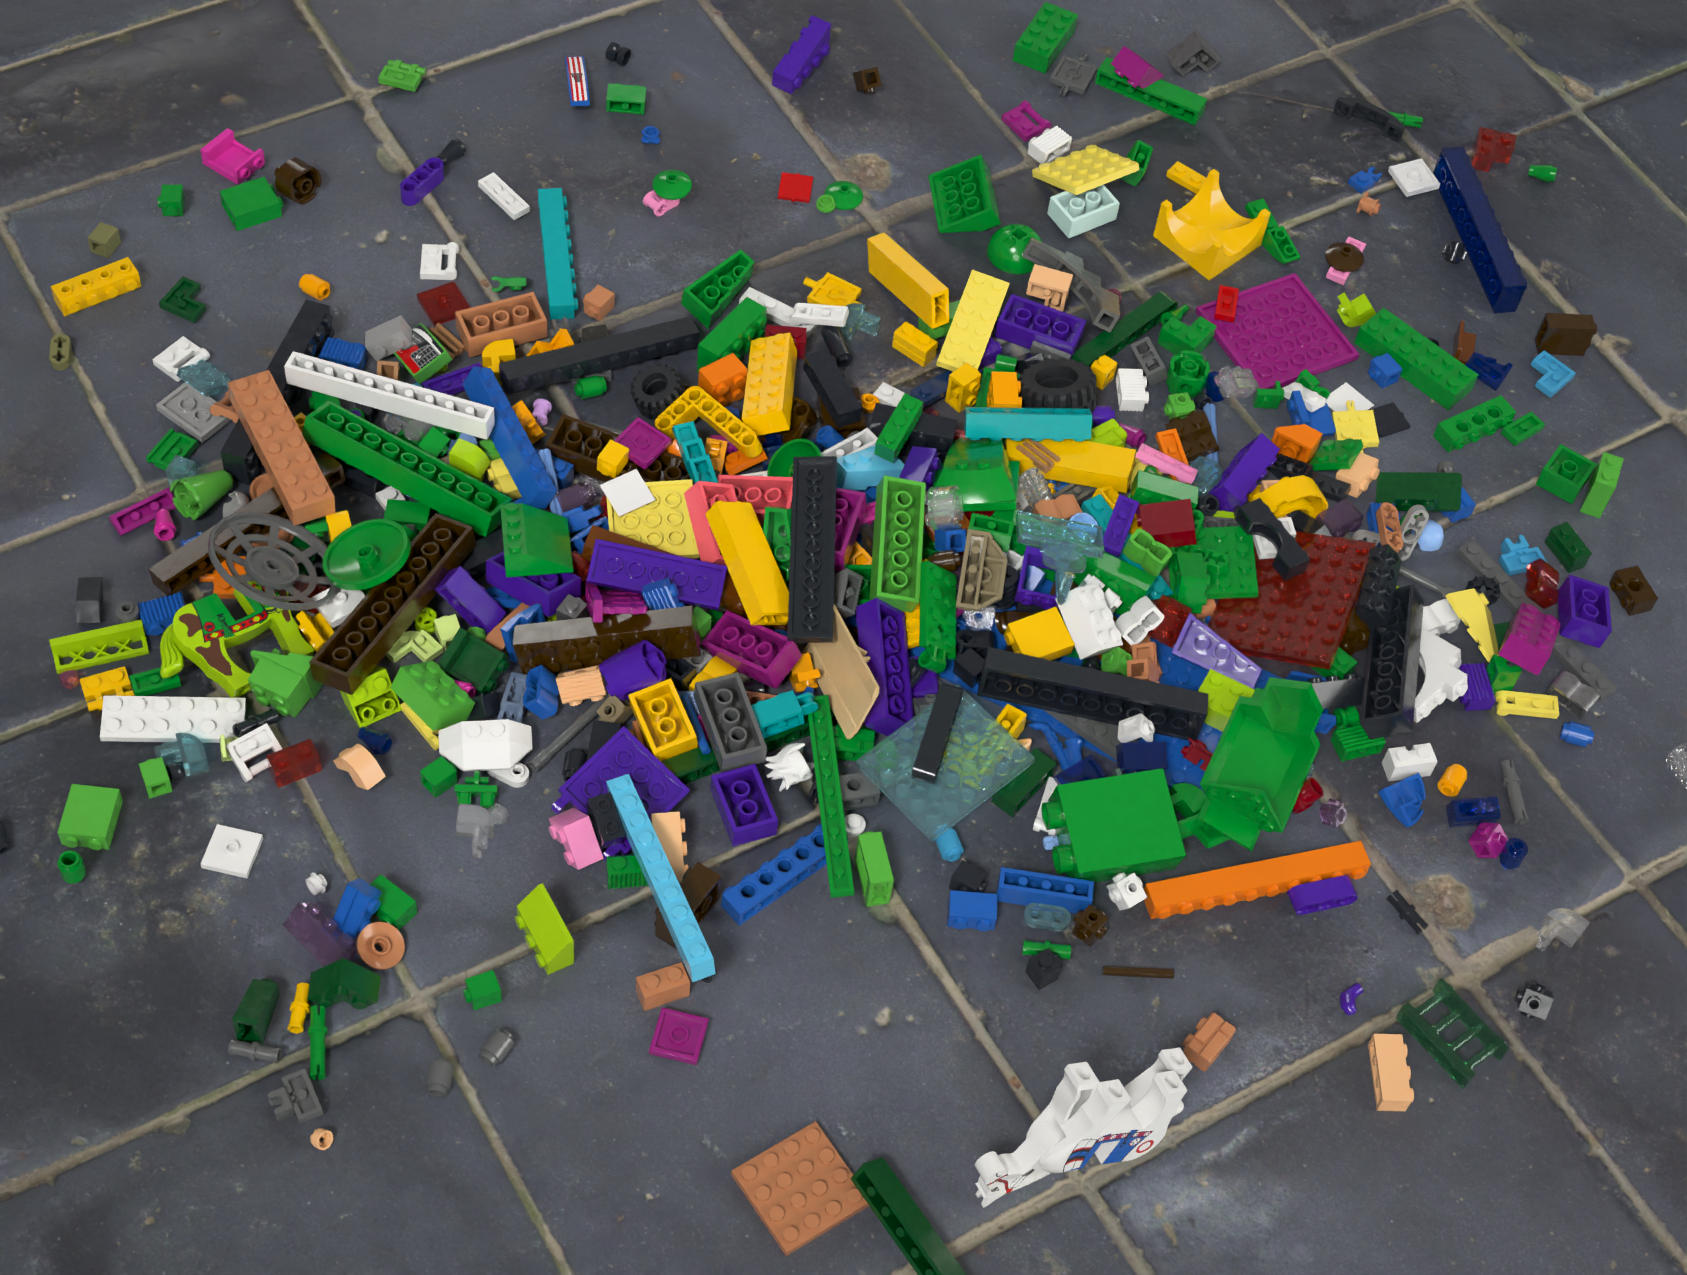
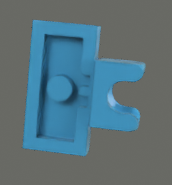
(1518, 556)

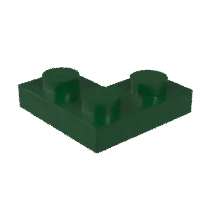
(181, 302)

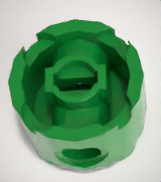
(1187, 373)

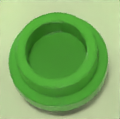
(825, 203)

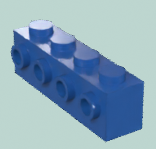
(1029, 887)

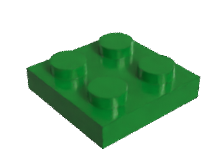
(1336, 454)

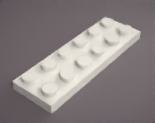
(162, 717)

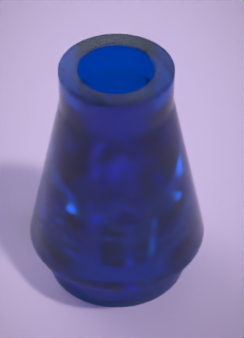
(377, 741)

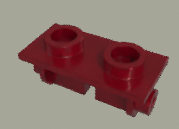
(1196, 752)

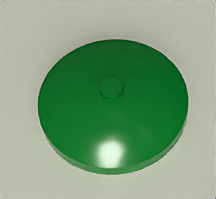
(366, 554)

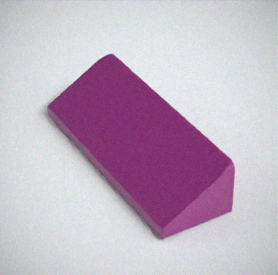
(142, 512)

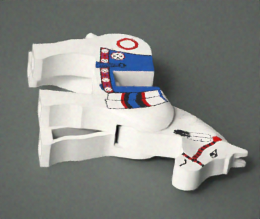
(1087, 1120)

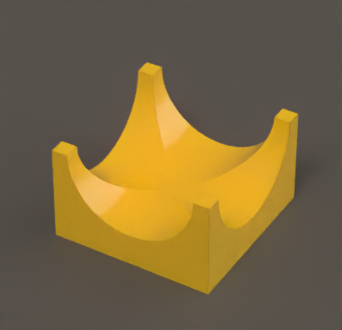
(1209, 231)

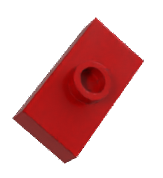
(1226, 303)

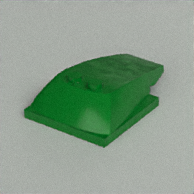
(982, 474)

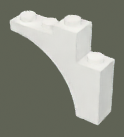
(1442, 677)

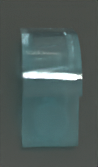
(860, 320)
(186, 749)

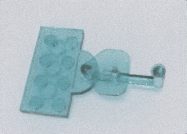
(1060, 545)

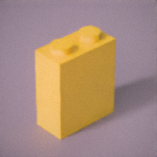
(1040, 635)

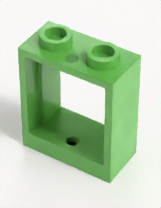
(873, 868)

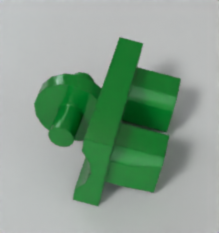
(487, 792)

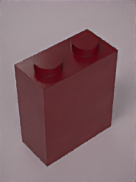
(1168, 522)

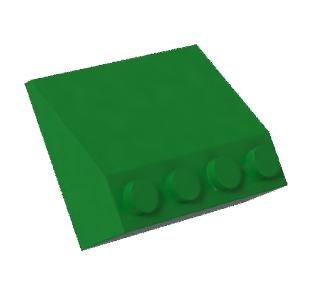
(964, 197)
(534, 541)

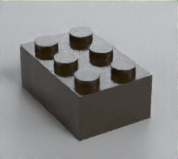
(702, 892)

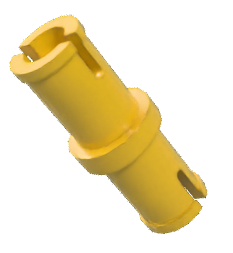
(299, 1009)

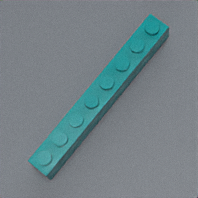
(556, 254)

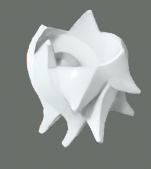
(790, 766)

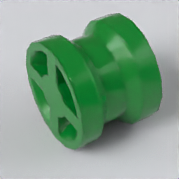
(1346, 716)

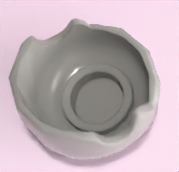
(238, 500)

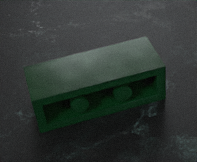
(1025, 785)

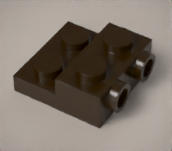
(1194, 434)

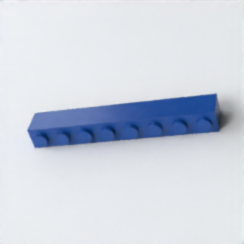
(511, 439)

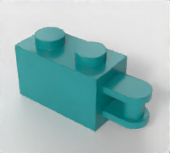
(783, 712)

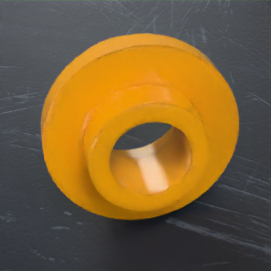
(868, 402)

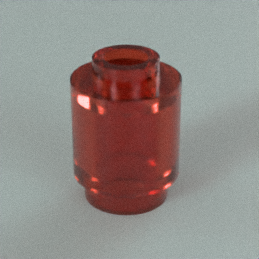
(580, 565)

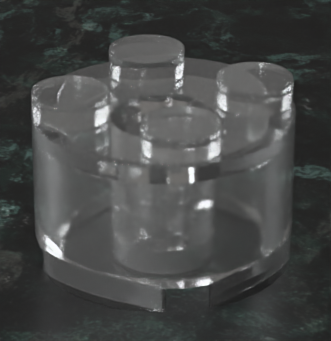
(944, 507)

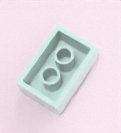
(1083, 211)

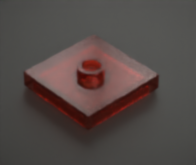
(442, 302)

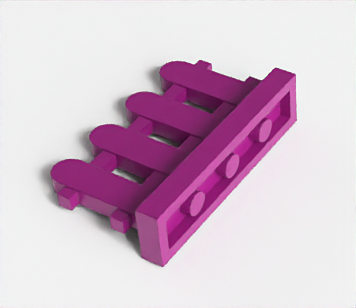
(612, 602)

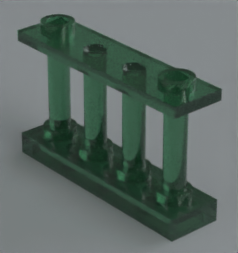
(1437, 1047)

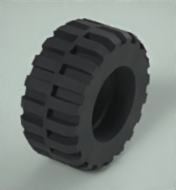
(1058, 385)

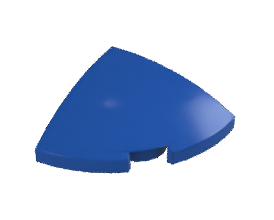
(1405, 799)

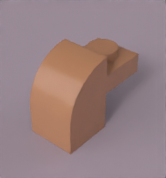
(1144, 662)

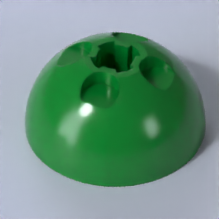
(1007, 246)
(782, 461)

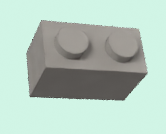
(388, 338)

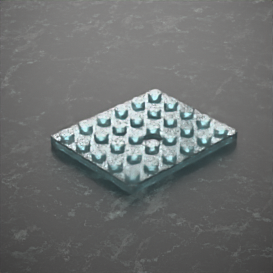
(976, 766)

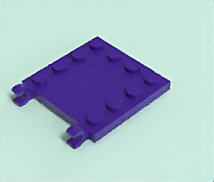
(620, 756)

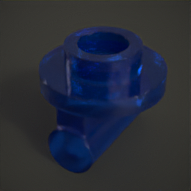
(772, 439)

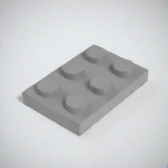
(192, 412)

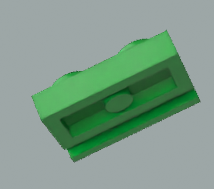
(170, 446)

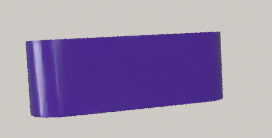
(422, 181)
(1322, 895)

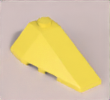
(1473, 611)

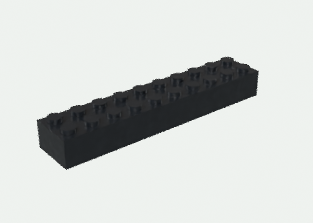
(306, 337)
(1090, 693)

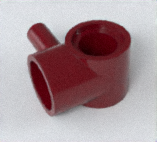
(1310, 792)

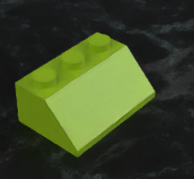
(545, 931)

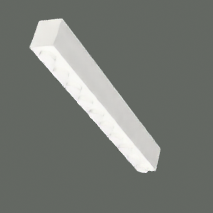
(390, 395)

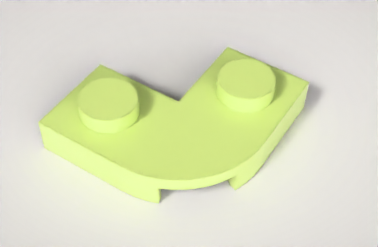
(420, 643)

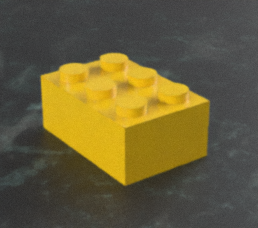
(663, 720)

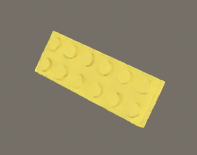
(973, 322)

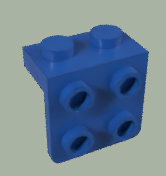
(1318, 419)

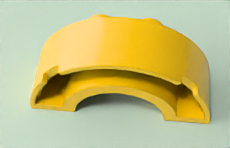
(1294, 494)

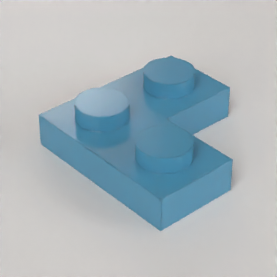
(1555, 373)

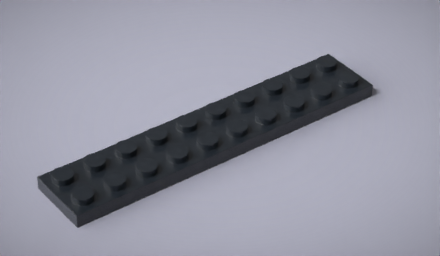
(812, 550)

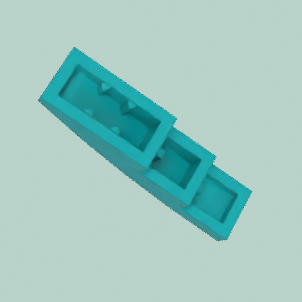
(693, 453)

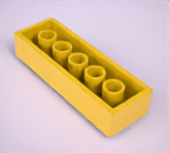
(770, 384)

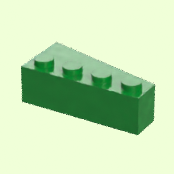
(717, 288)
(778, 535)

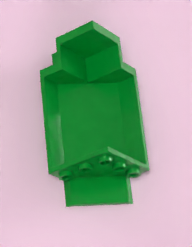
(1261, 761)

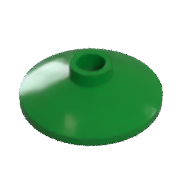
(672, 184)
(845, 194)

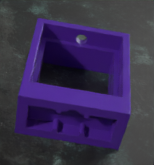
(1033, 557)

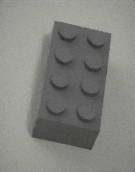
(730, 722)

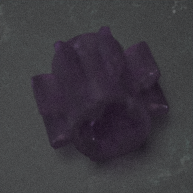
(1333, 813)

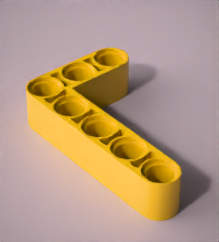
(698, 403)

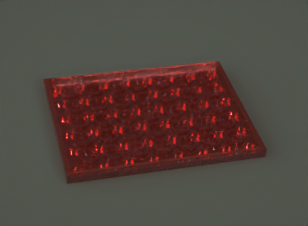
(1300, 616)

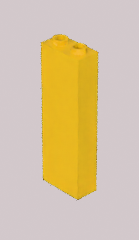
(908, 280)
(1081, 462)
(750, 562)

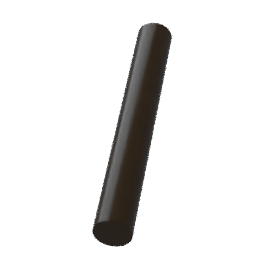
(1138, 972)

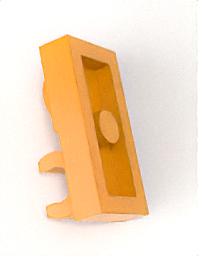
(528, 422)
(717, 451)

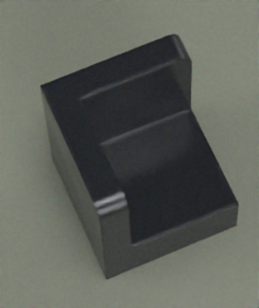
(485, 706)

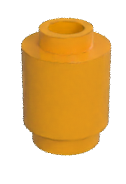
(314, 286)
(1452, 780)

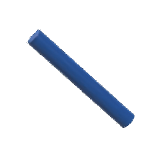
(701, 739)

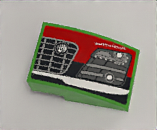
(424, 355)

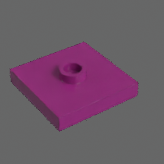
(644, 442)
(678, 1036)

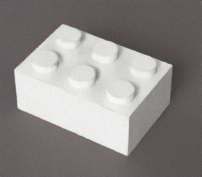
(1090, 621)

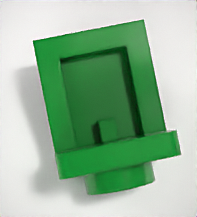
(1268, 397)

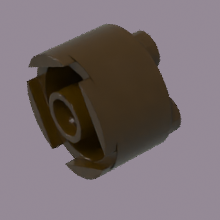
(297, 180)
(1355, 635)

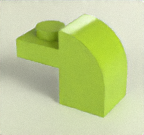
(1355, 312)
(469, 459)

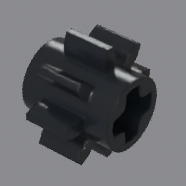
(1454, 252)

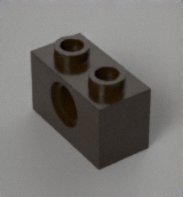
(1633, 590)

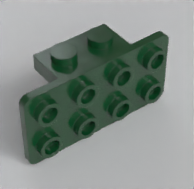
(1427, 489)

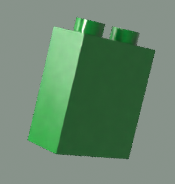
(1114, 826)

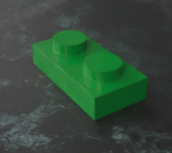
(1522, 428)
(151, 682)

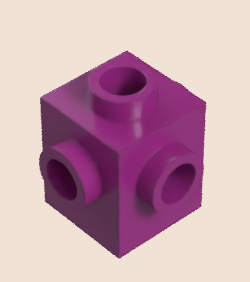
(1488, 840)

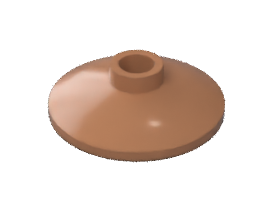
(388, 938)

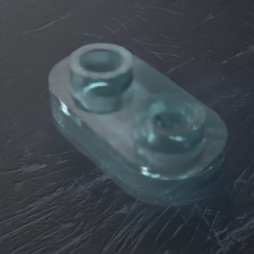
(1046, 916)

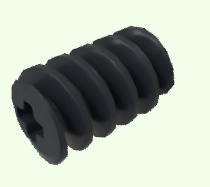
(1009, 589)

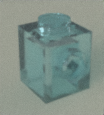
(180, 468)

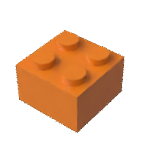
(724, 379)

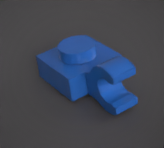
(579, 517)

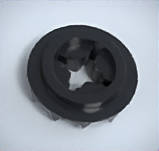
(1490, 584)

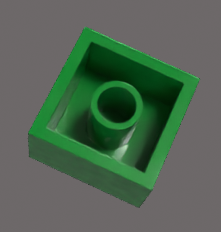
(1566, 474)

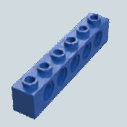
(743, 908)

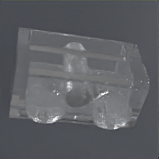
(1236, 382)

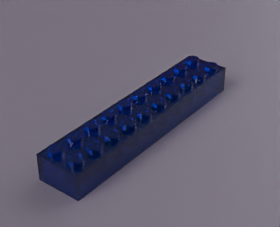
(1479, 230)

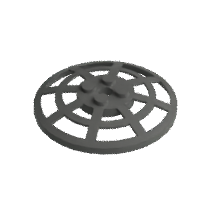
(270, 565)

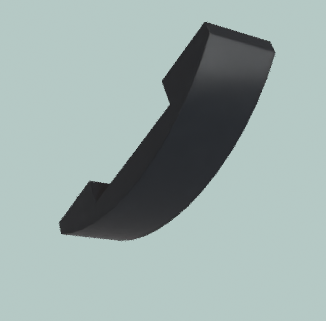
(1370, 114)

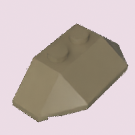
(981, 572)

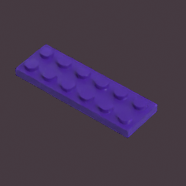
(633, 567)

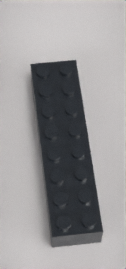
(1393, 668)

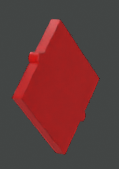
(795, 187)

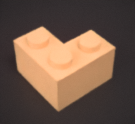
(1050, 285)

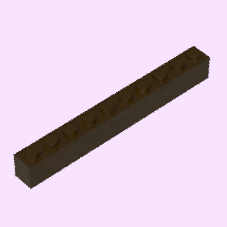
(193, 558)

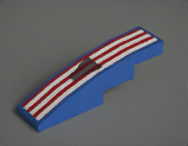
(577, 81)

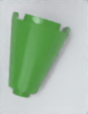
(200, 492)

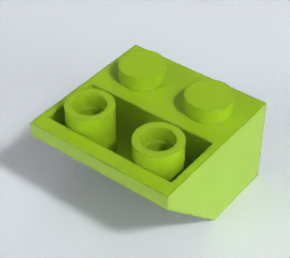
(372, 699)

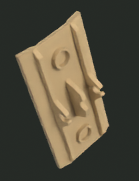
(844, 677)

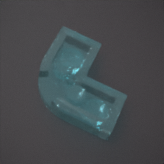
(1208, 474)

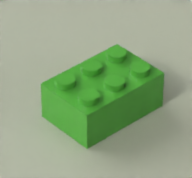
(432, 695)

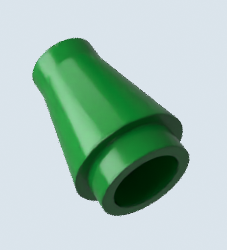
(1543, 172)

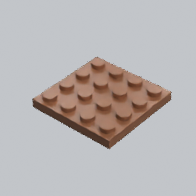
(800, 1188)

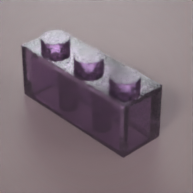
(319, 934)

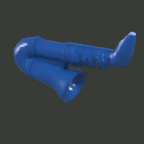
(1066, 757)

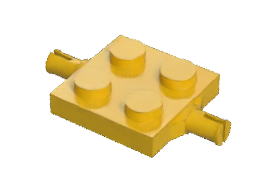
(832, 291)

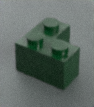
(345, 983)

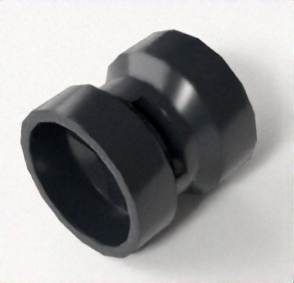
(618, 54)

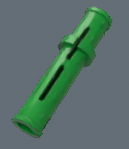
(317, 1033)

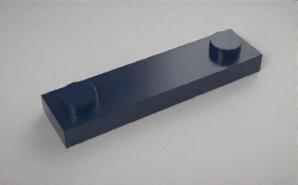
(933, 389)

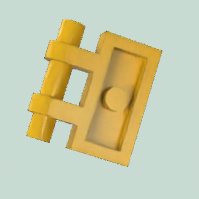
(105, 684)

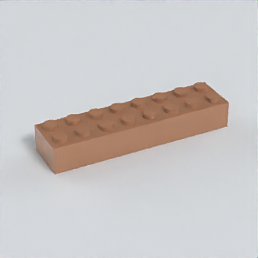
(281, 448)

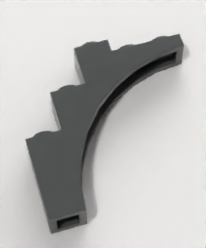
(1100, 303)

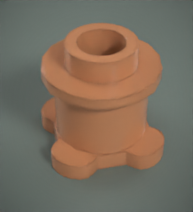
(1368, 205)

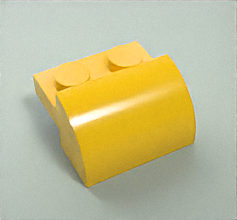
(315, 629)

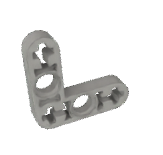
(1408, 523)

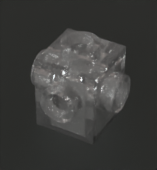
(980, 623)

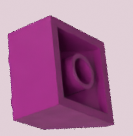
(1135, 68)

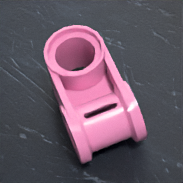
(657, 203)

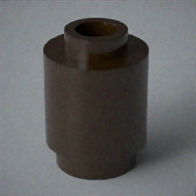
(946, 559)

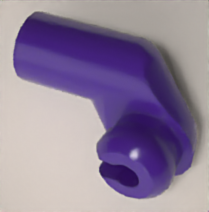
(1347, 999)

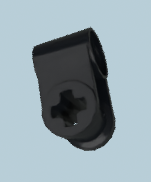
(976, 640)

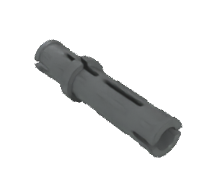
(1512, 785)

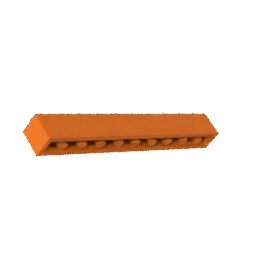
(1253, 880)

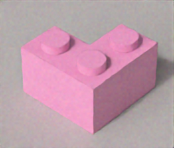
(578, 837)

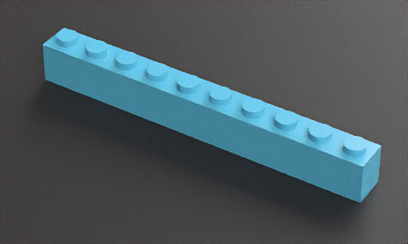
(661, 879)

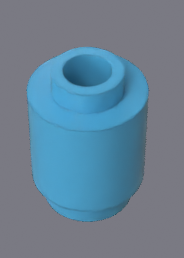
(949, 845)

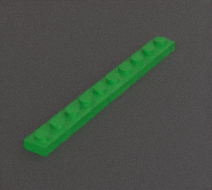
(830, 800)

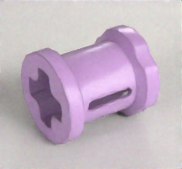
(541, 410)

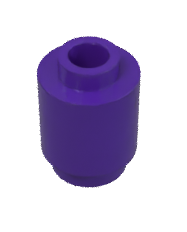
(1102, 414)

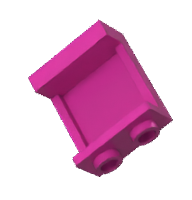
(231, 158)

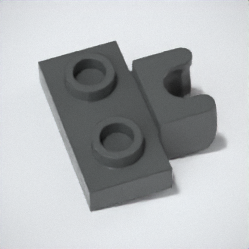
(295, 1098)

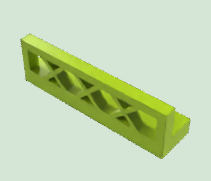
(98, 642)

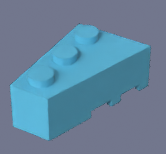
(865, 469)

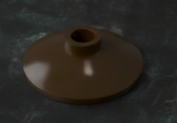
(1344, 257)

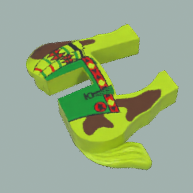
(207, 629)

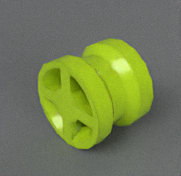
(426, 614)

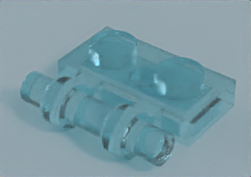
(204, 378)

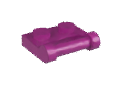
(1022, 124)

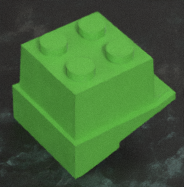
(283, 681)

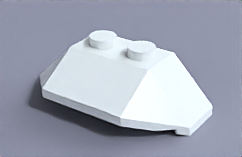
(485, 744)

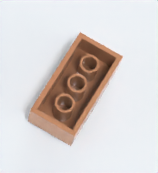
(509, 318)

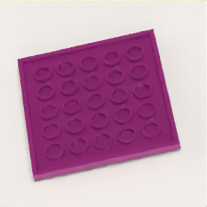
(1280, 333)

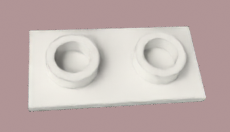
(1110, 597)

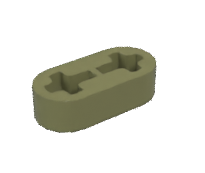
(55, 352)

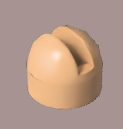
(327, 1138)

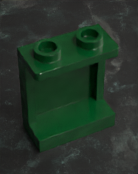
(474, 661)

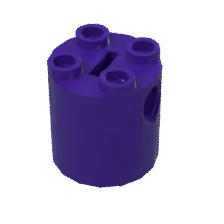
(633, 669)

